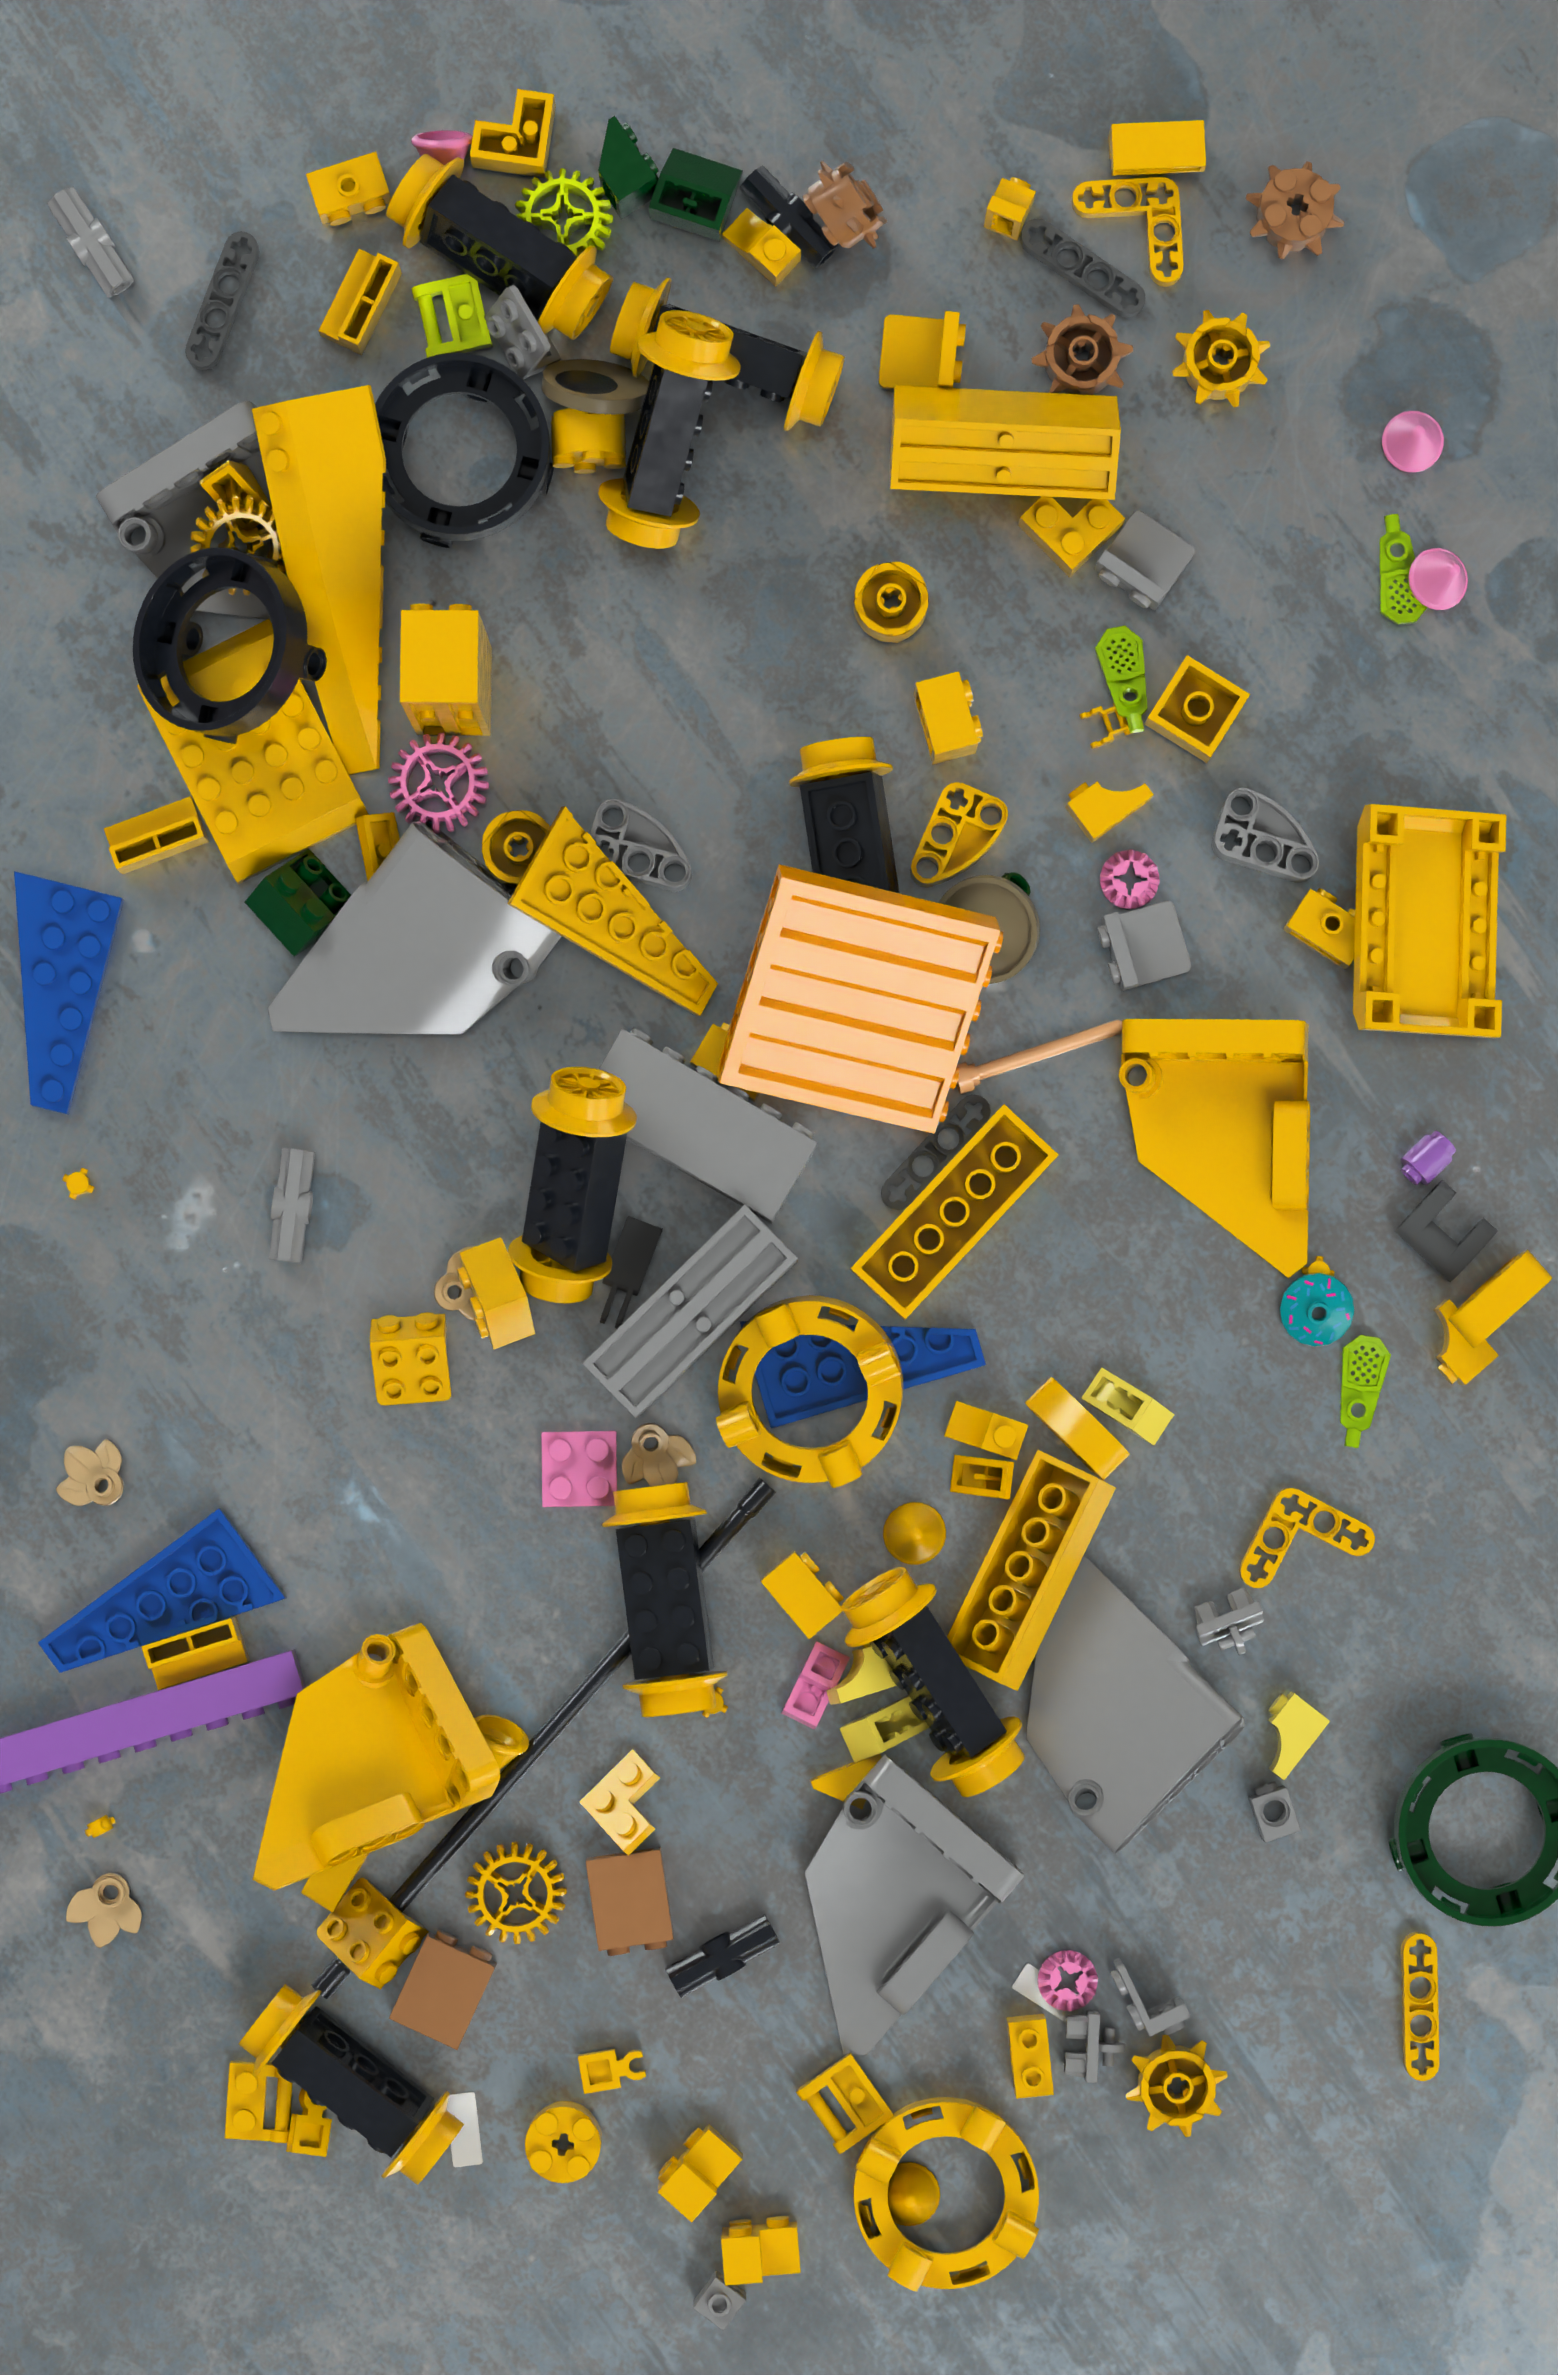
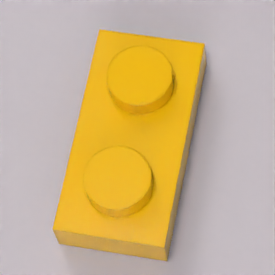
(377, 838)

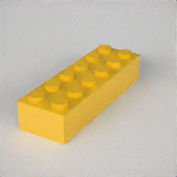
(954, 1212)
(1028, 1569)

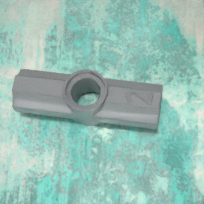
(90, 242)
(291, 1205)

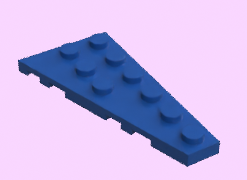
(63, 964)
(822, 1375)
(183, 1587)

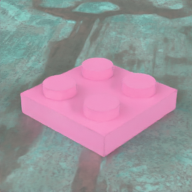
(579, 1468)

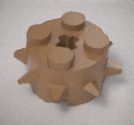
(845, 206)
(1274, 209)
(1081, 334)

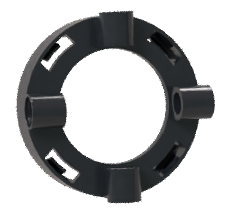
(484, 382)
(166, 633)

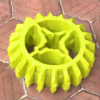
(562, 187)

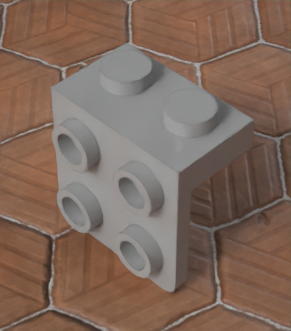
(520, 335)
(1144, 560)
(1144, 945)
(1165, 2017)

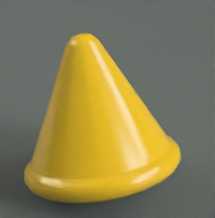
(914, 1533)
(503, 1738)
(912, 2194)

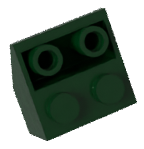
(624, 172)
(695, 194)
(298, 901)

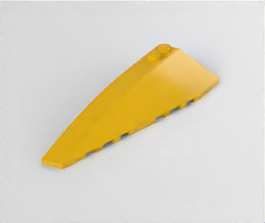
(327, 503)

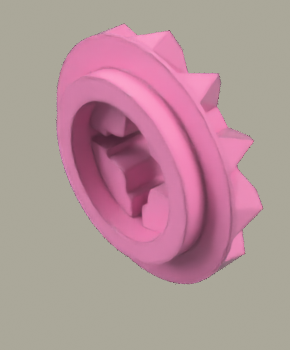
(1116, 890)
(1050, 1977)

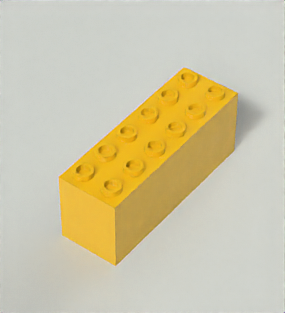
(1004, 442)
(445, 671)

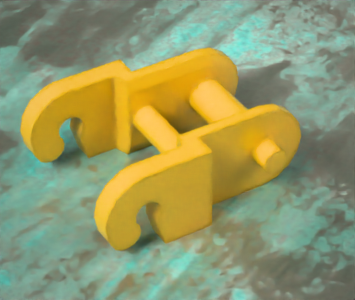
(1104, 713)

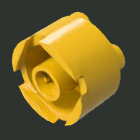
(587, 440)
(885, 581)
(502, 833)
(544, 2153)

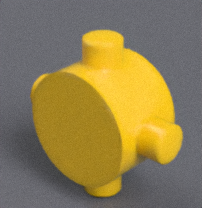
(78, 1183)
(1318, 1267)
(719, 1704)
(100, 1826)

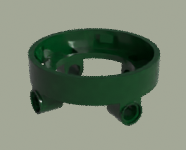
(1411, 1844)

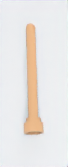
(971, 1075)

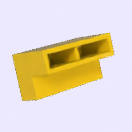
(1157, 147)
(360, 301)
(155, 835)
(196, 1653)

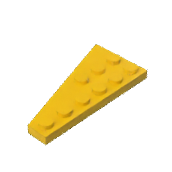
(598, 908)

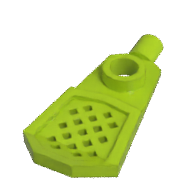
(1397, 569)
(1125, 681)
(1361, 1391)

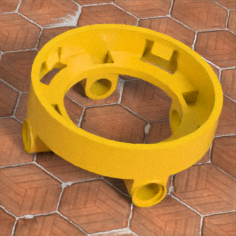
(877, 1361)
(986, 2130)

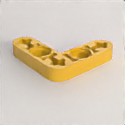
(1154, 212)
(1289, 1525)

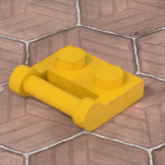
(854, 2094)
(248, 2104)

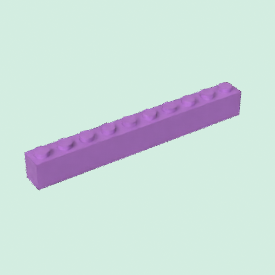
(150, 1717)

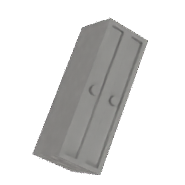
(708, 1128)
(690, 1311)

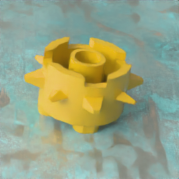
(1230, 340)
(1195, 2096)

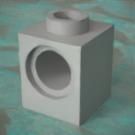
(1278, 1828)
(718, 2301)

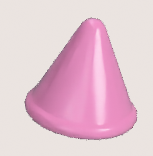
(443, 144)
(1412, 441)
(1438, 579)

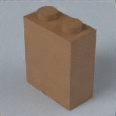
(630, 1900)
(443, 1989)

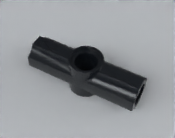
(788, 215)
(722, 1955)

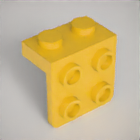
(921, 351)
(410, 1359)
(370, 1934)

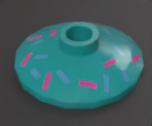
(1313, 1292)

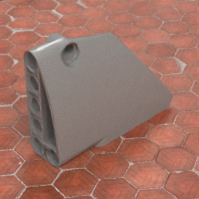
(168, 499)
(414, 948)
(1120, 1710)
(897, 1900)

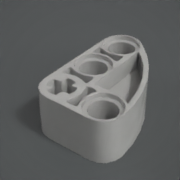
(1267, 825)
(640, 835)

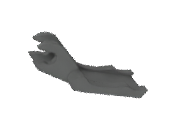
(630, 1263)

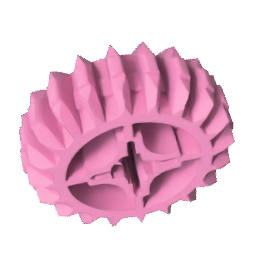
(453, 773)

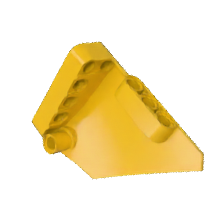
(1228, 1123)
(372, 1759)

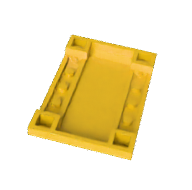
(278, 783)
(1427, 921)

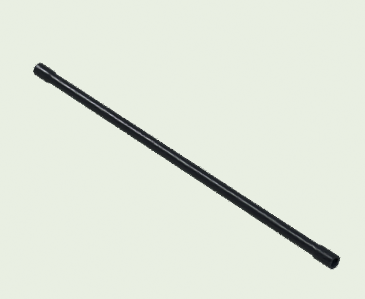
(746, 1509)

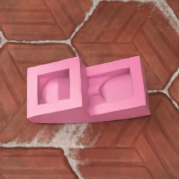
(809, 1693)

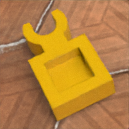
(603, 2070)
(309, 2131)

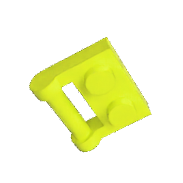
(464, 315)

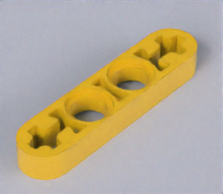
(1420, 2006)

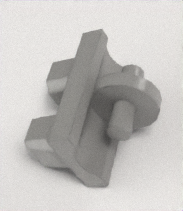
(1233, 1624)
(1086, 2063)

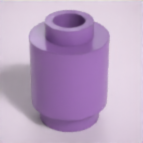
(1427, 1158)

